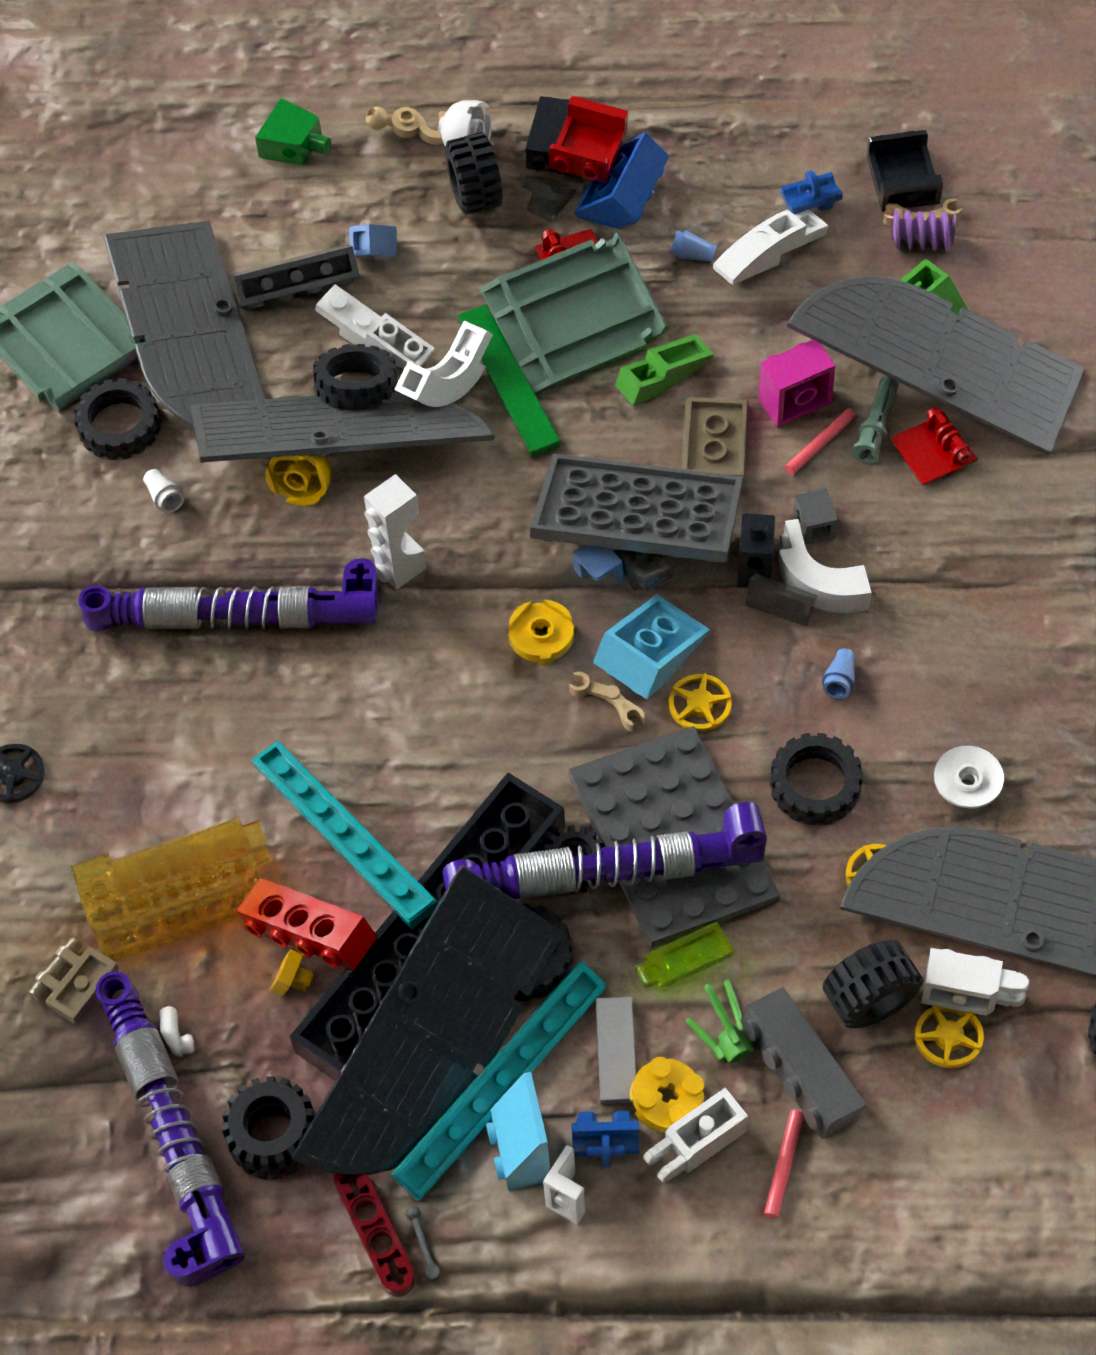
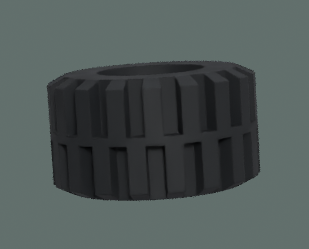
(474, 173)
(872, 984)
(252, 1105)

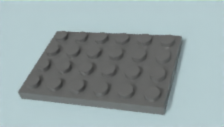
(637, 508)
(662, 791)

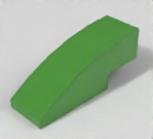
(662, 369)

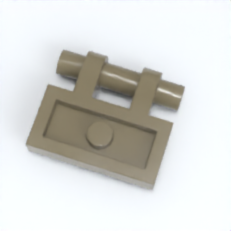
(77, 989)

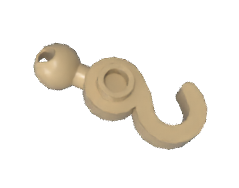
(405, 123)

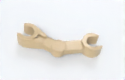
(948, 205)
(611, 694)

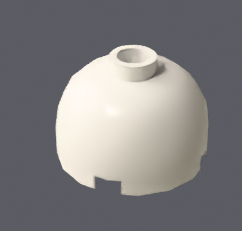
(465, 119)

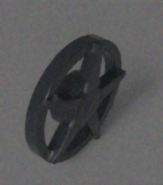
(14, 772)

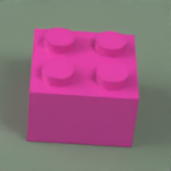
(796, 382)

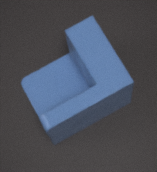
(373, 240)
(597, 562)

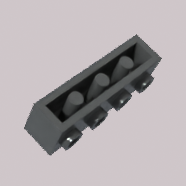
(294, 275)
(802, 1063)

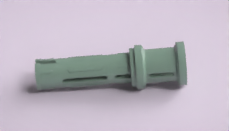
(873, 430)

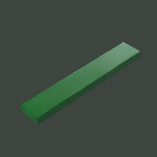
(513, 387)

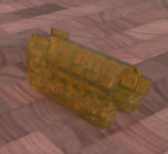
(170, 882)

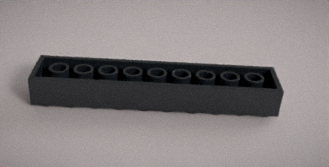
(505, 824)

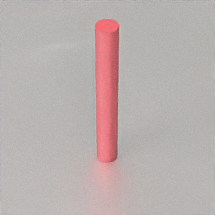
(820, 441)
(784, 1164)

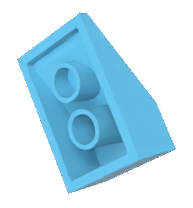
(649, 645)
(519, 1136)

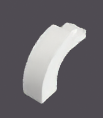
(453, 375)
(836, 588)

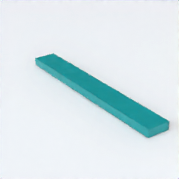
(345, 834)
(519, 1056)

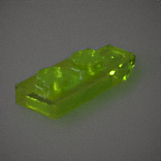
(685, 957)

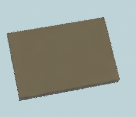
(715, 435)

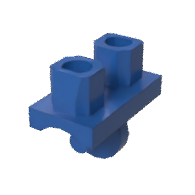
(811, 193)
(605, 1138)

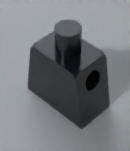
(757, 542)

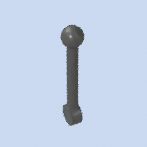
(432, 1271)

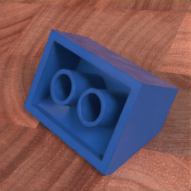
(628, 184)

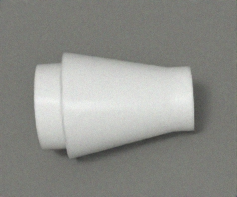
(164, 492)

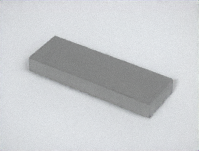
(615, 1049)

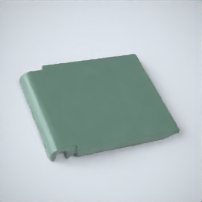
(574, 312)
(65, 337)

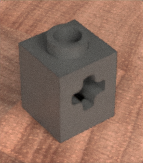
(815, 516)

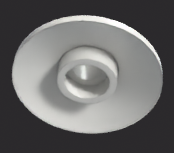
(973, 765)

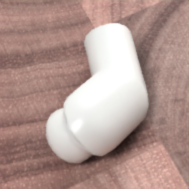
(169, 1031)

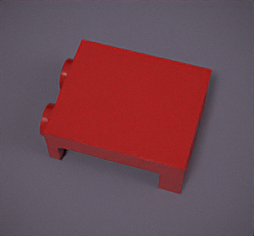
(589, 139)

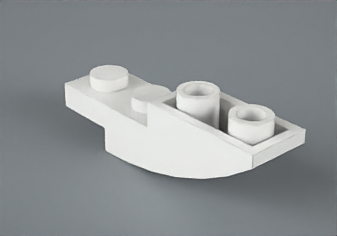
(765, 243)
(364, 326)

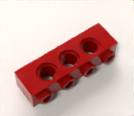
(306, 924)

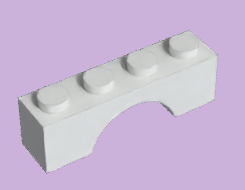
(389, 513)

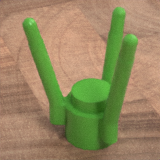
(733, 1042)

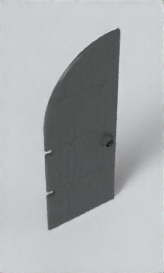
(185, 315)
(944, 355)
(313, 427)
(984, 894)

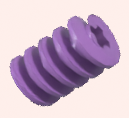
(923, 230)

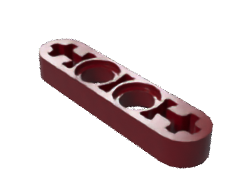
(371, 1229)

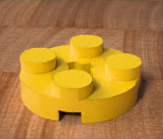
(541, 648)
(664, 1074)

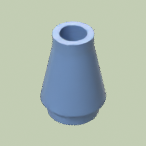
(691, 247)
(840, 676)

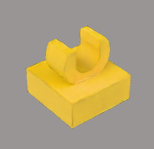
(291, 974)

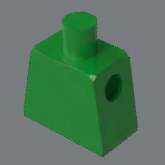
(291, 135)

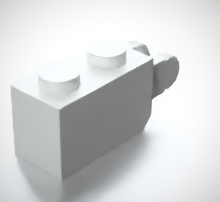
(971, 983)
(699, 1135)

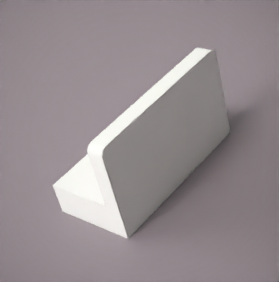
(560, 1192)

